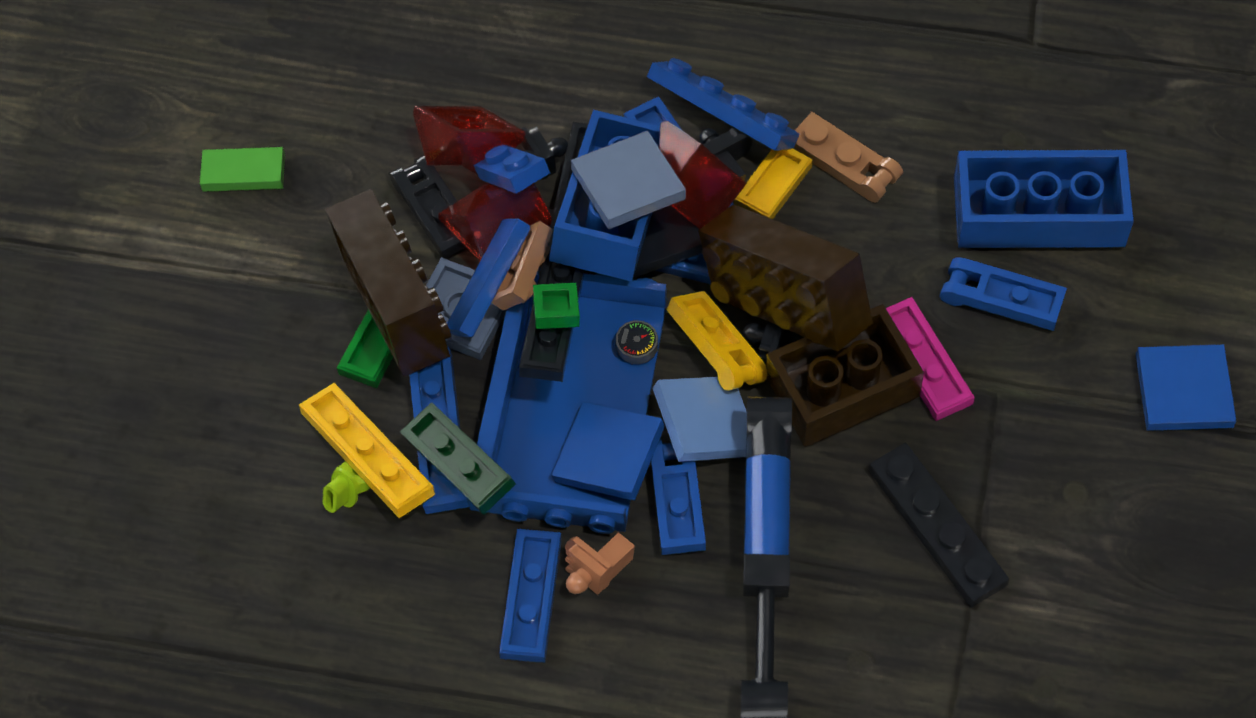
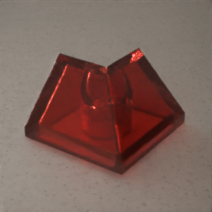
(462, 134)

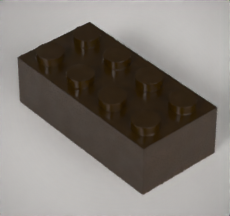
(786, 277)
(390, 281)

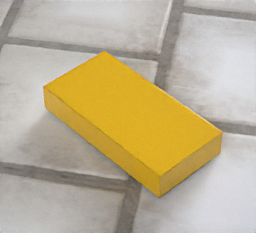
(774, 182)

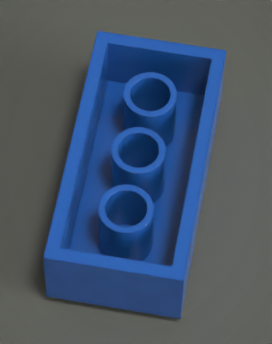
(1042, 198)
(579, 231)

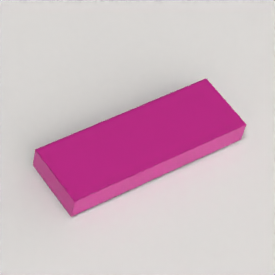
(942, 384)

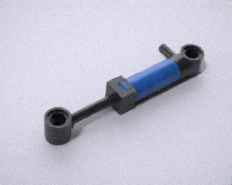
(767, 544)

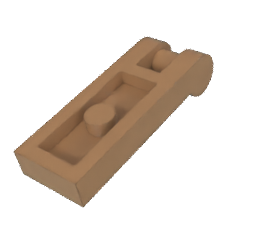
(846, 158)

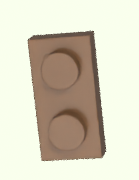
(519, 280)

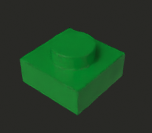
(556, 305)

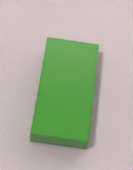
(242, 169)

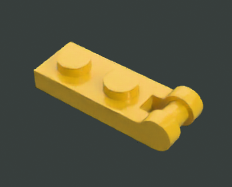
(718, 340)

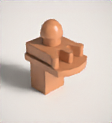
(594, 568)

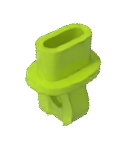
(343, 488)

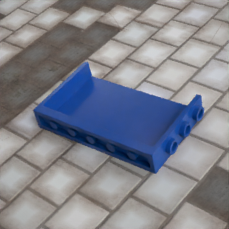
(532, 417)

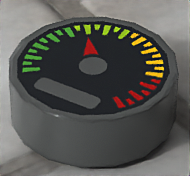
(636, 342)

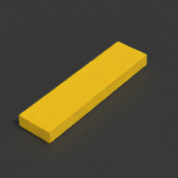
(367, 450)

